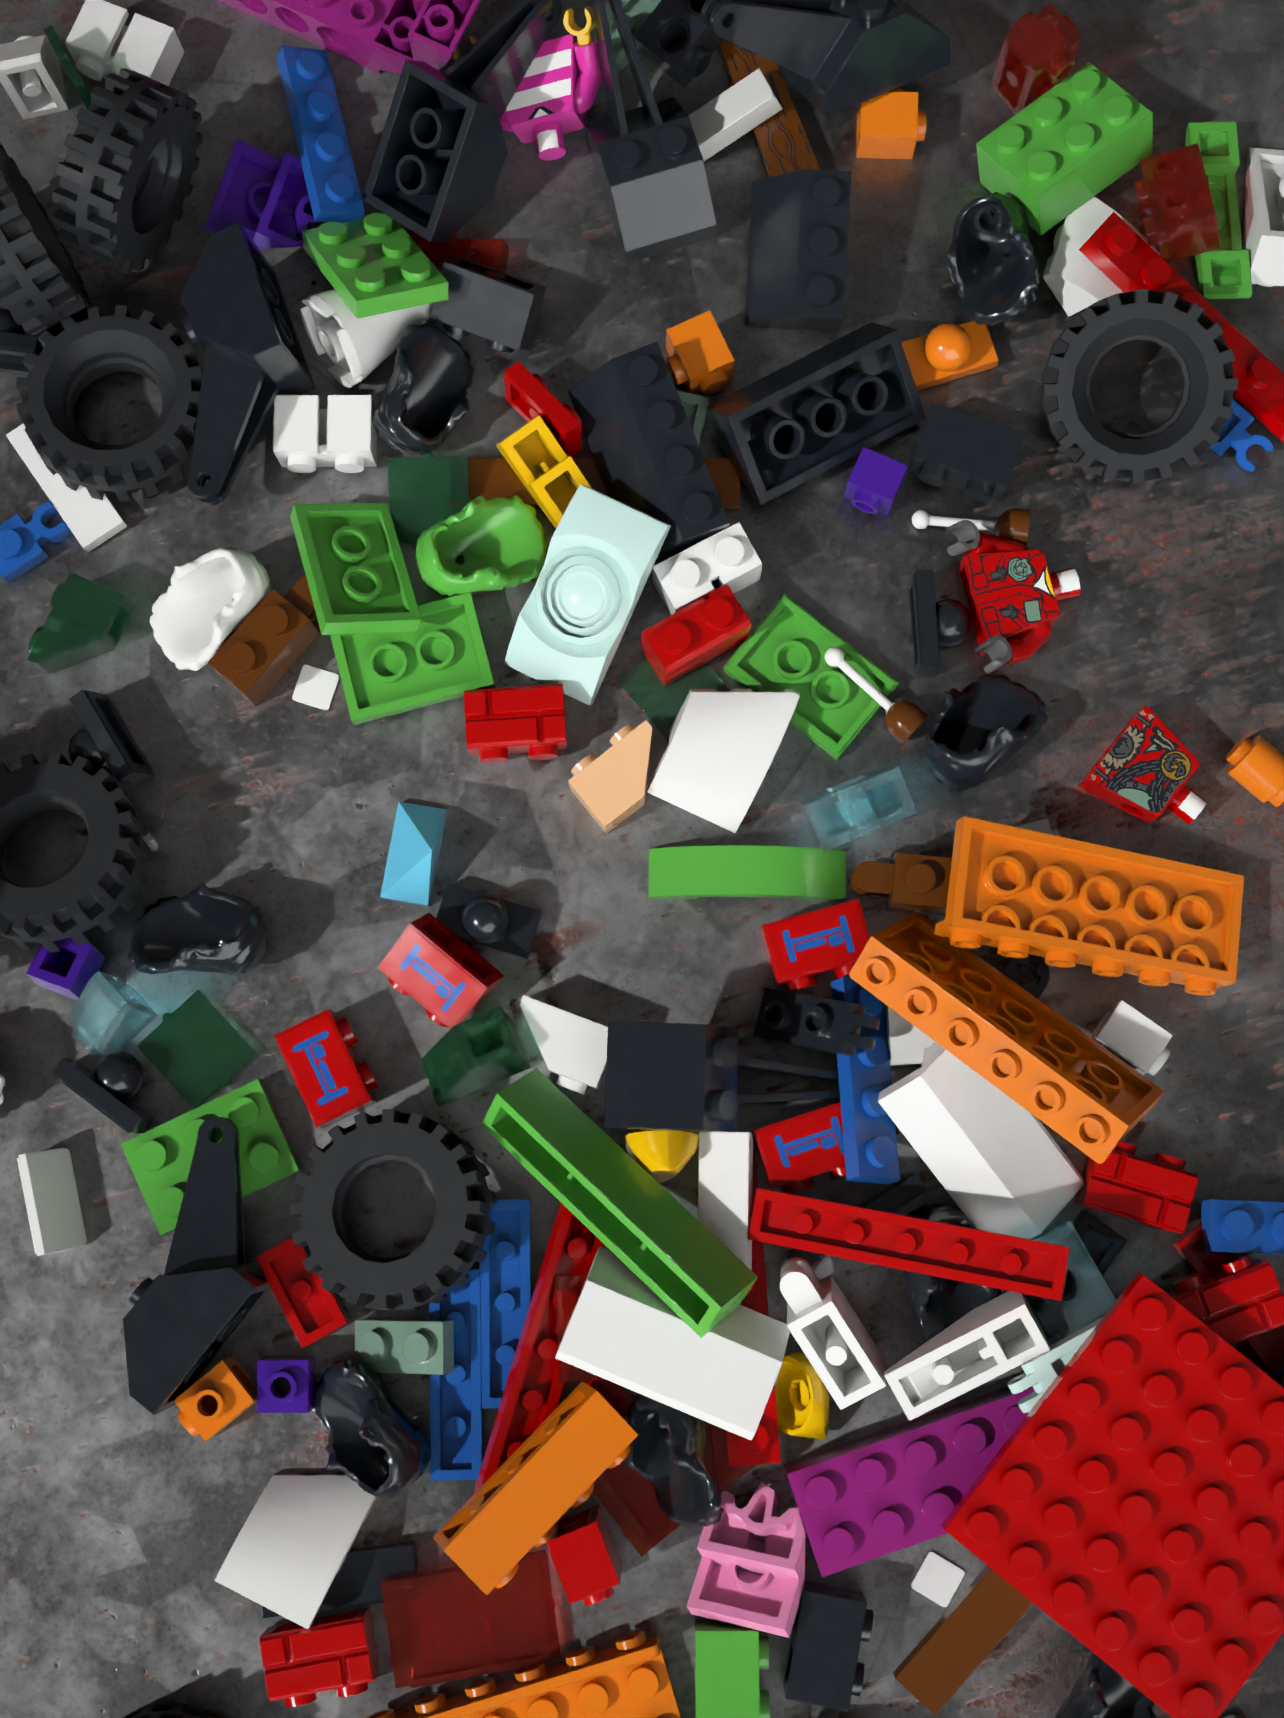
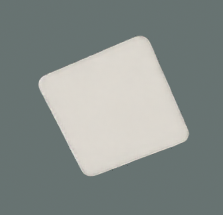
(315, 687)
(937, 1579)

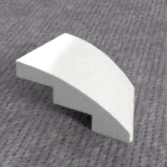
(1068, 271)
(722, 751)
(296, 1542)

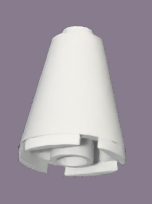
(355, 343)

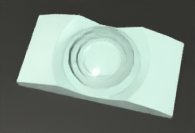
(585, 593)

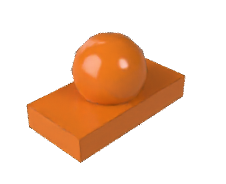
(949, 353)

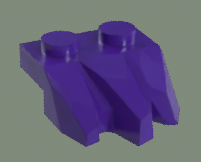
(264, 197)

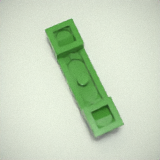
(1226, 270)
(747, 872)

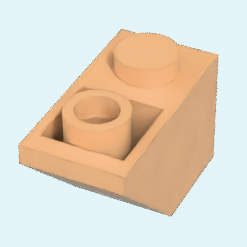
(617, 780)

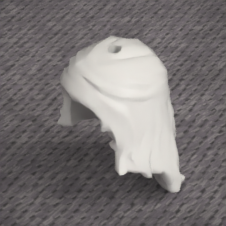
(207, 604)

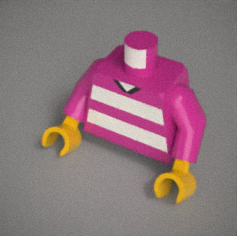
(555, 89)

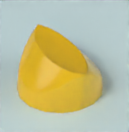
(661, 1151)
(801, 1399)

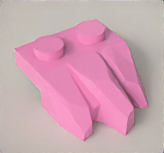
(751, 1565)

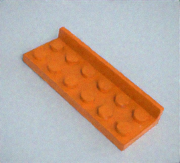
(1092, 907)
(1006, 1035)
(609, 1683)

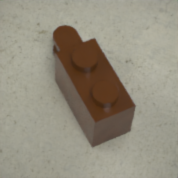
(268, 642)
(907, 882)

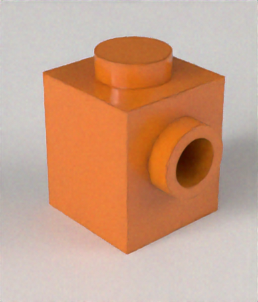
(889, 126)
(699, 355)
(216, 1399)

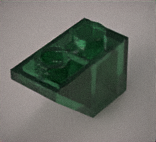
(81, 625)
(474, 1056)

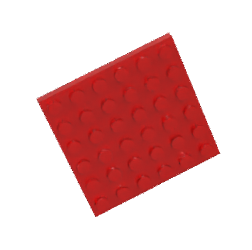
(1147, 1504)

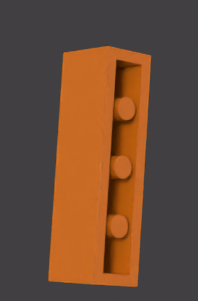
(535, 1488)

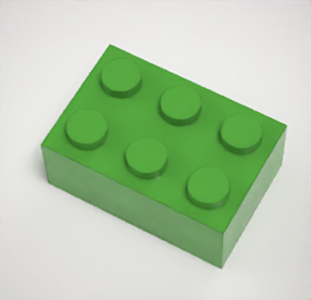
(1066, 146)

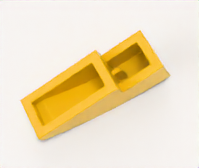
(542, 467)

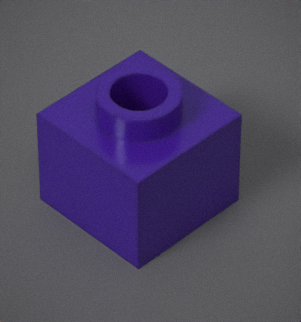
(875, 482)
(51, 968)
(301, 1375)

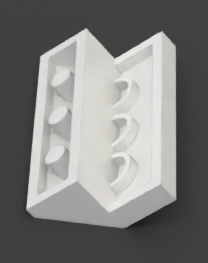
(982, 1146)
(643, 1345)

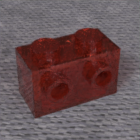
(1035, 57)
(1178, 202)

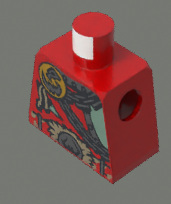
(1146, 772)

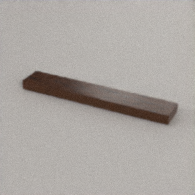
(782, 136)

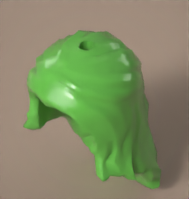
(495, 536)

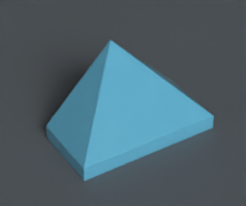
(413, 853)

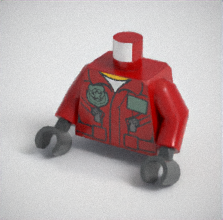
(1008, 593)

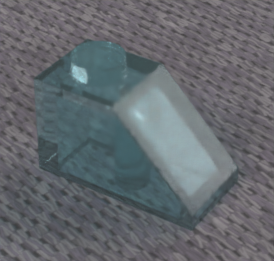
(109, 1014)

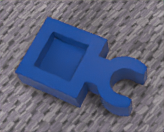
(1235, 436)
(23, 541)

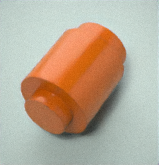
(1258, 769)

